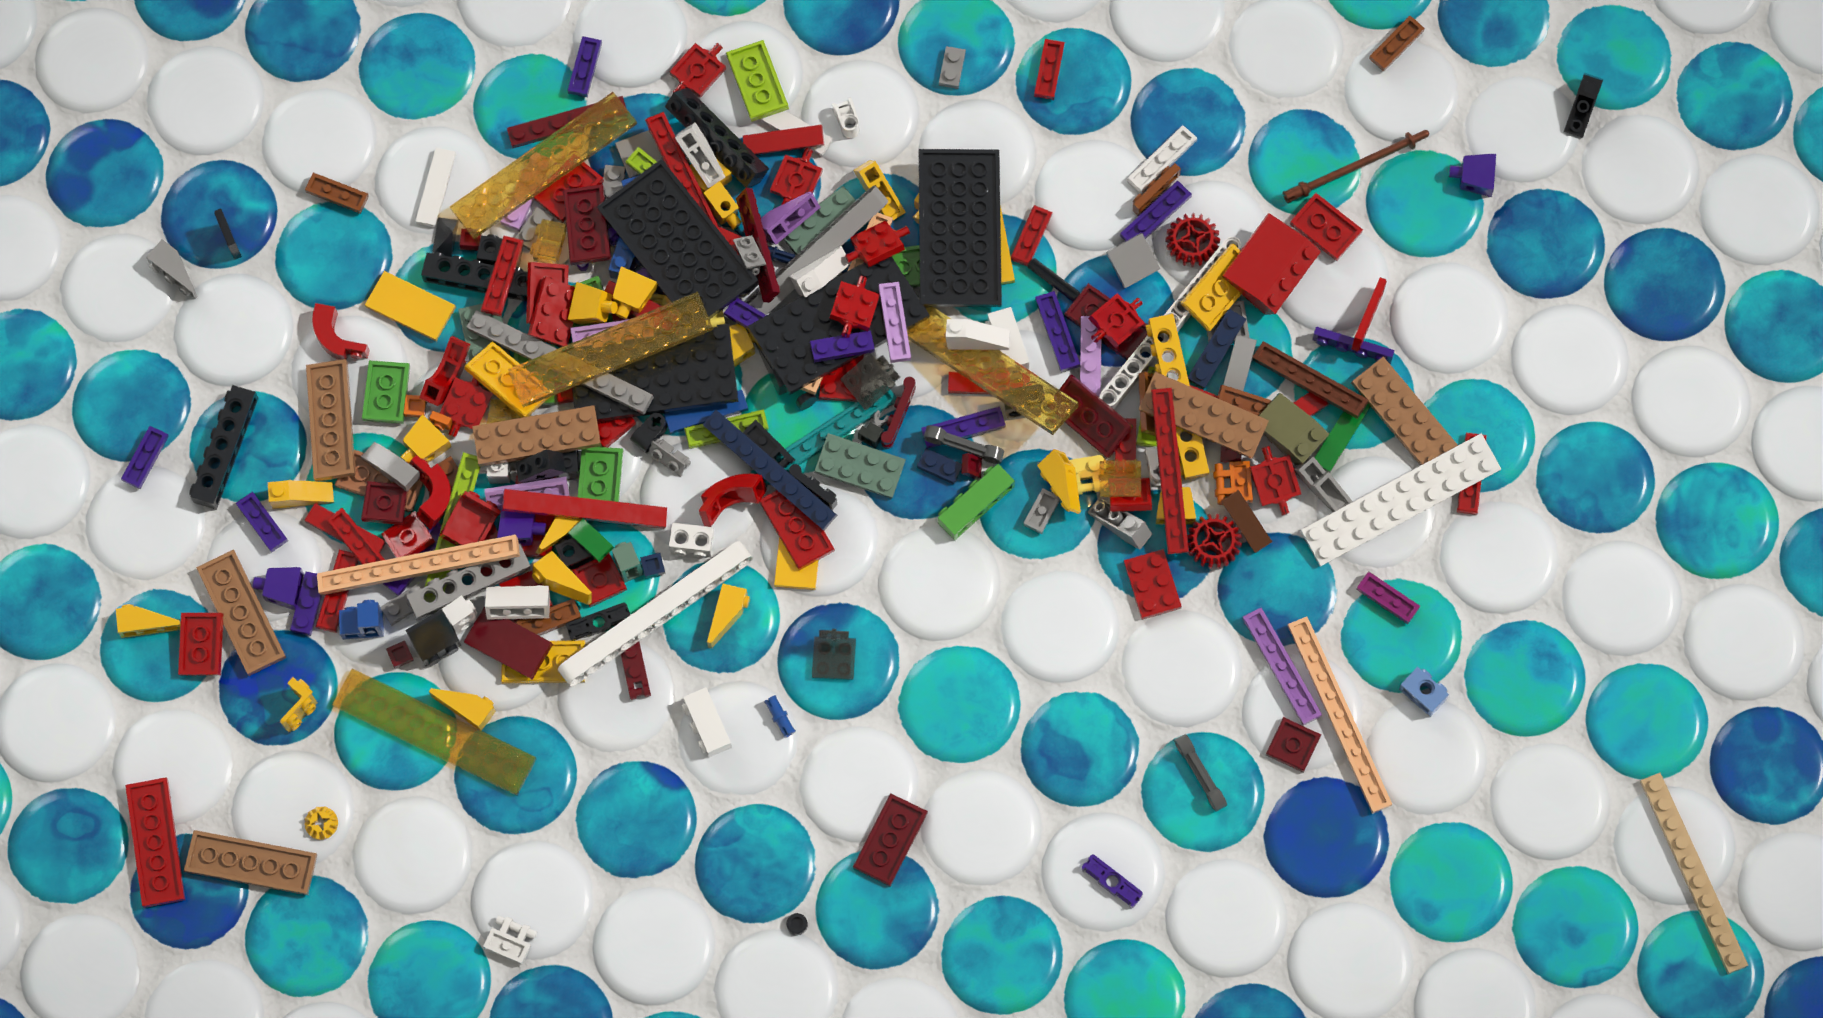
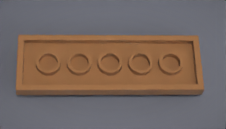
(1403, 412)
(1209, 416)
(330, 420)
(530, 435)
(242, 612)
(250, 862)

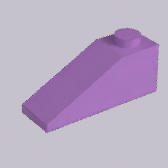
(787, 217)

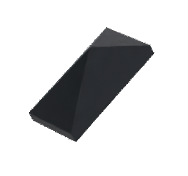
(445, 236)

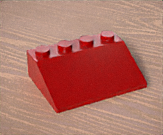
(1271, 264)

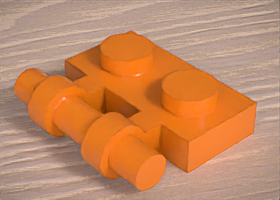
(1239, 480)

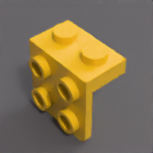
(303, 707)

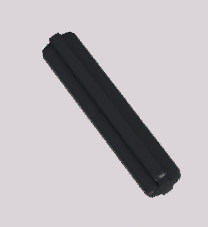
(1053, 279)

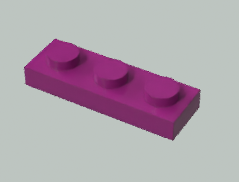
(1388, 597)

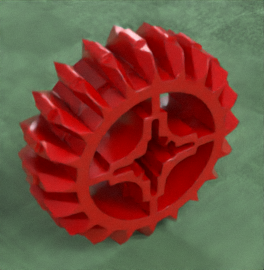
(1177, 246)
(1220, 556)

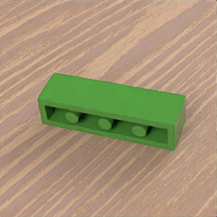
(976, 501)

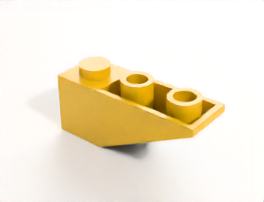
(1061, 475)

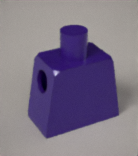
(1476, 173)
(521, 525)
(281, 586)

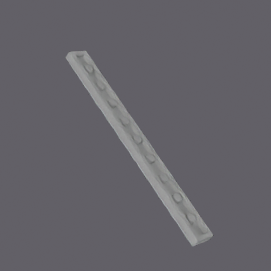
(532, 348)

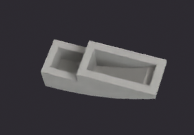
(1240, 362)
(391, 466)
(1322, 484)

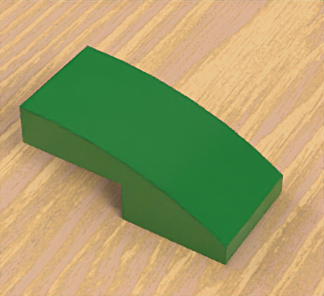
(591, 540)

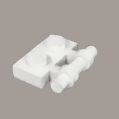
(509, 946)

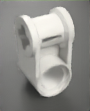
(845, 115)
(1153, 467)

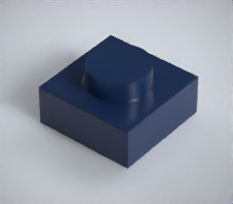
(653, 565)

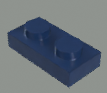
(939, 466)

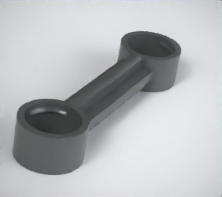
(987, 452)
(1212, 792)

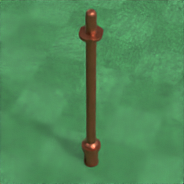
(1303, 188)

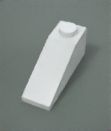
(700, 154)
(819, 272)
(975, 335)

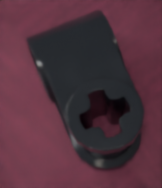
(648, 432)

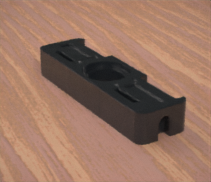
(584, 626)

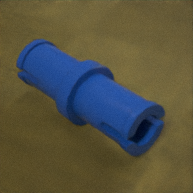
(780, 716)

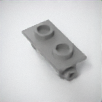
(750, 253)
(661, 452)

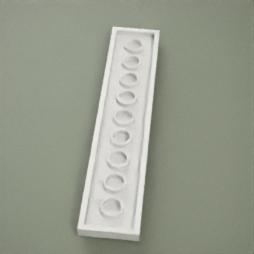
(1400, 500)

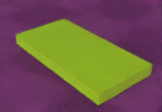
(757, 80)

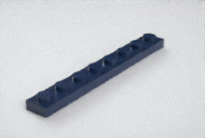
(770, 470)

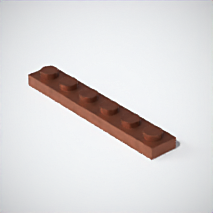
(1310, 380)

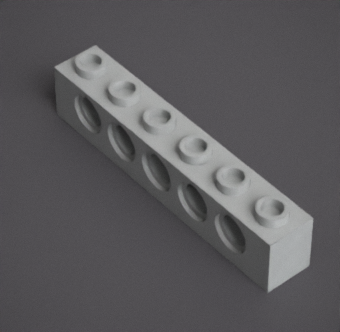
(499, 574)

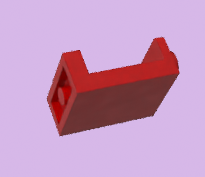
(469, 520)

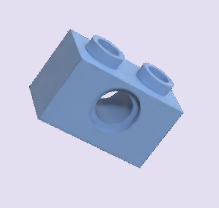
(1427, 702)

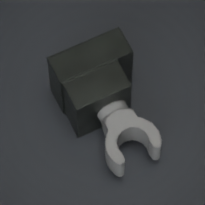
(873, 432)

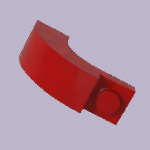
(324, 327)
(451, 366)
(438, 488)
(728, 492)

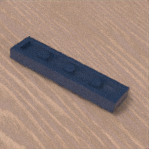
(1216, 348)

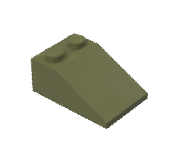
(1292, 429)

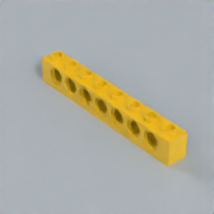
(1167, 325)

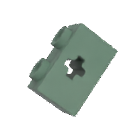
(627, 561)

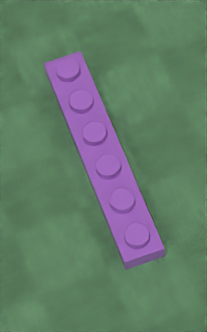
(1282, 666)

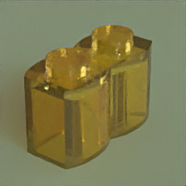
(549, 241)

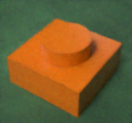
(414, 406)
(441, 421)

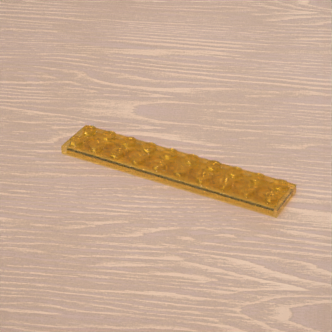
(543, 165)
(610, 349)
(996, 375)
(434, 731)

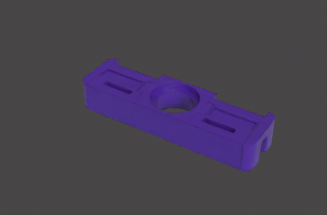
(1124, 889)

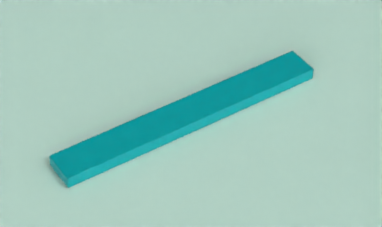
(839, 426)

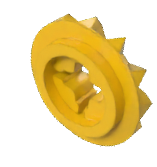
(329, 827)

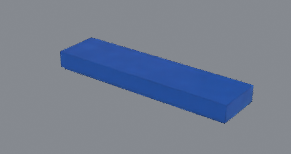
(690, 417)

